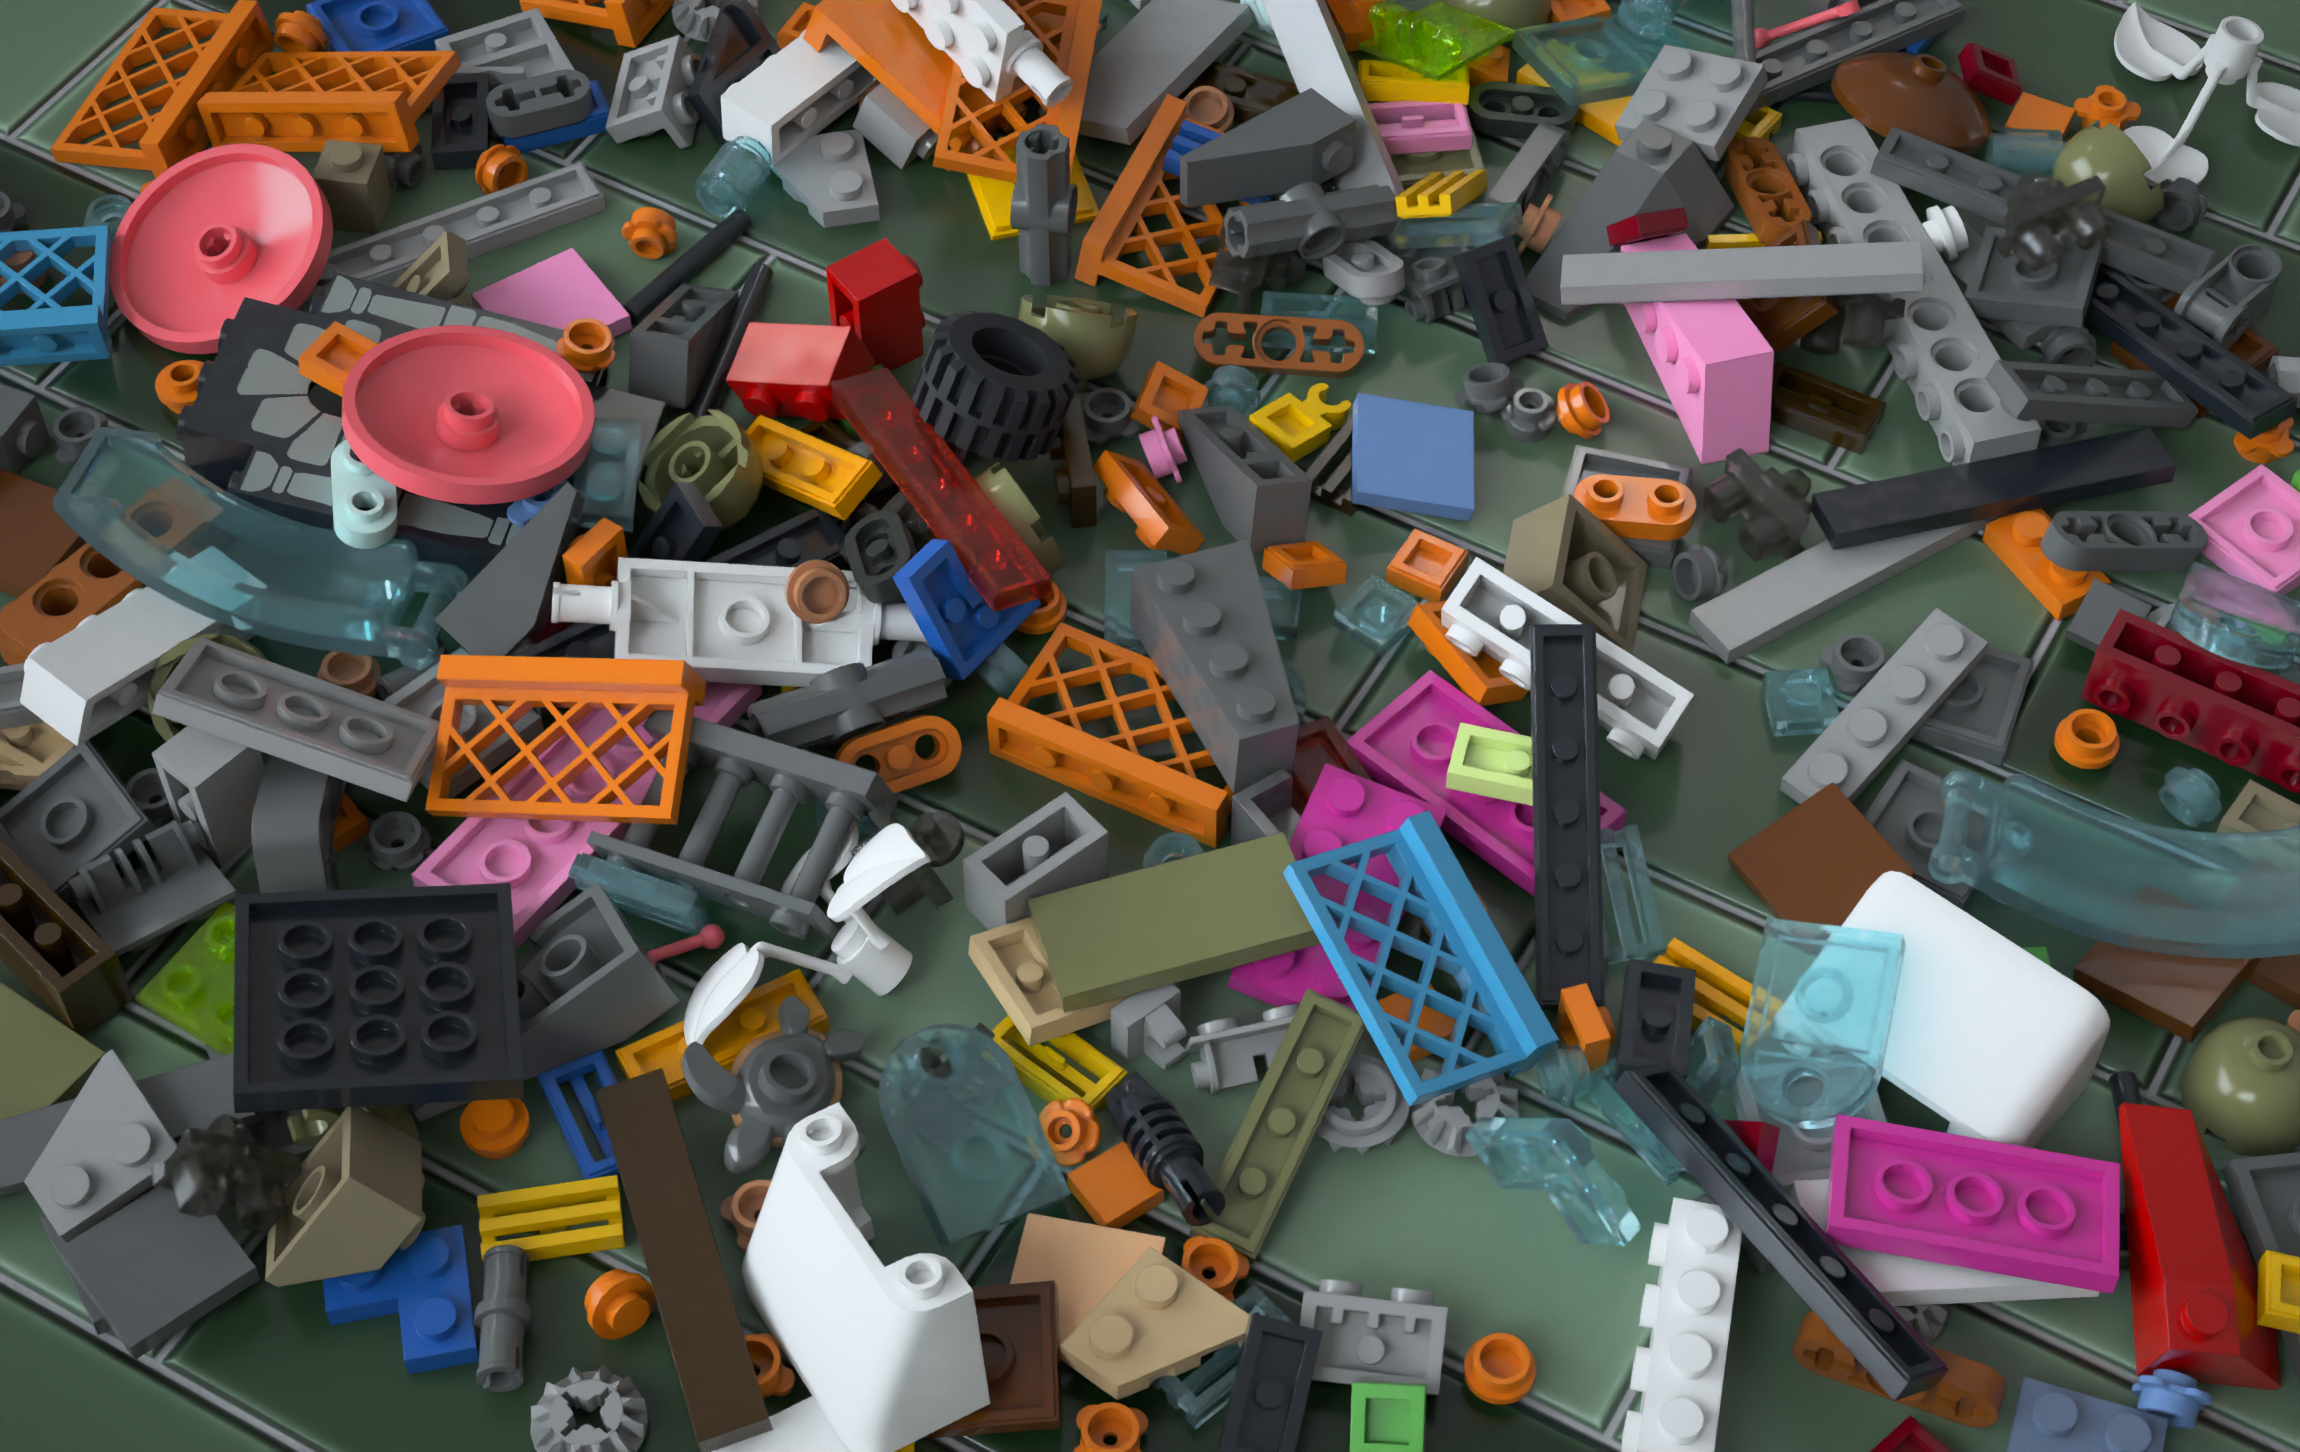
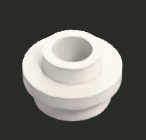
(1946, 231)

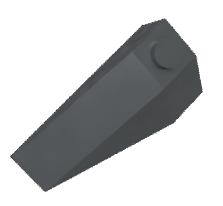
(1643, 175)
(581, 988)

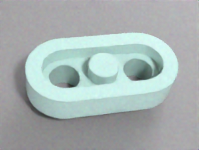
(360, 488)

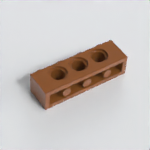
(60, 601)

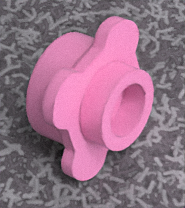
(1163, 450)

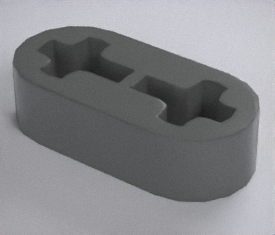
(539, 103)

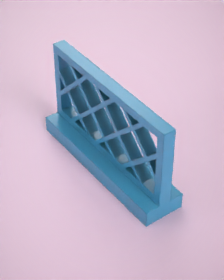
(46, 329)
(1460, 943)

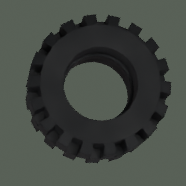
(995, 386)

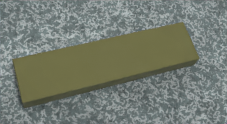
(1282, 1122)

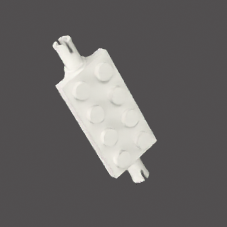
(989, 46)
(729, 621)

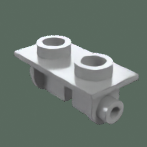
(1230, 1049)

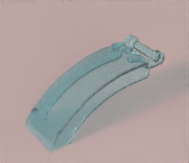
(246, 562)
(2120, 875)

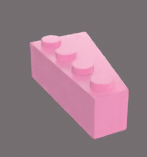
(1709, 364)

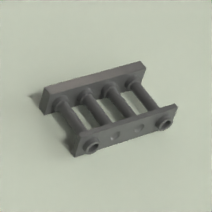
(792, 778)

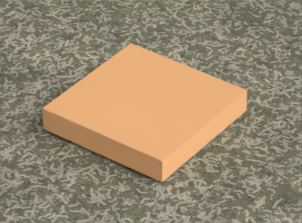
(1080, 1259)

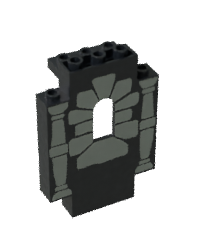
(274, 448)

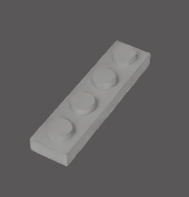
(1887, 710)

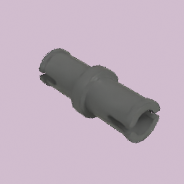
(503, 1318)

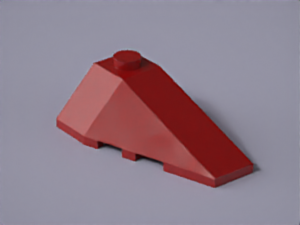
(2188, 1258)

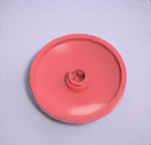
(215, 233)
(467, 414)

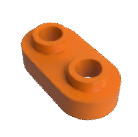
(1639, 505)
(895, 752)

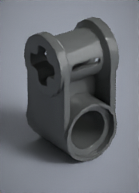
(2232, 293)

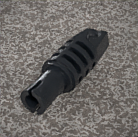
(1164, 1147)

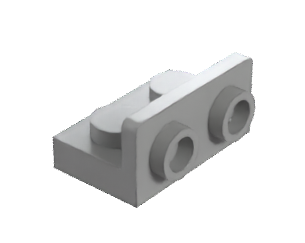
(654, 93)
(1374, 1336)

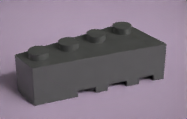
(1220, 657)

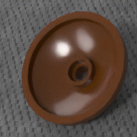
(1913, 96)

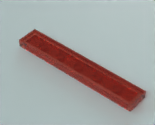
(941, 489)

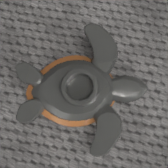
(773, 1083)

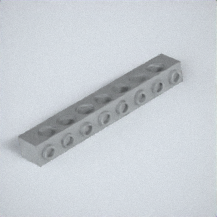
(1939, 339)

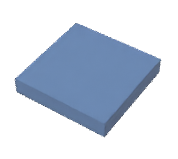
(1413, 457)

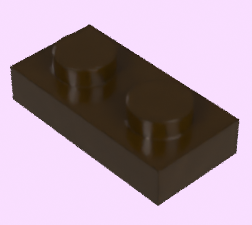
(1076, 479)

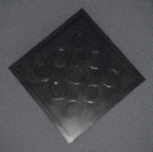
(375, 998)

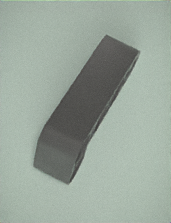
(295, 828)

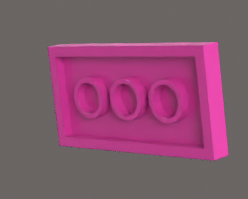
(1411, 751)
(1339, 813)
(1974, 1203)

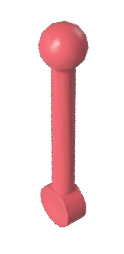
(1764, 37)
(710, 937)

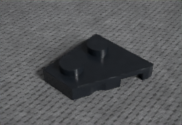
(733, 51)

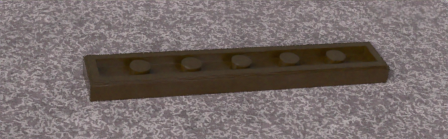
(683, 1262)

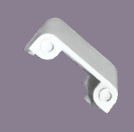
(1979, 1020)
(873, 1343)

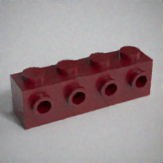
(2198, 698)

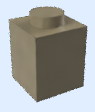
(354, 184)

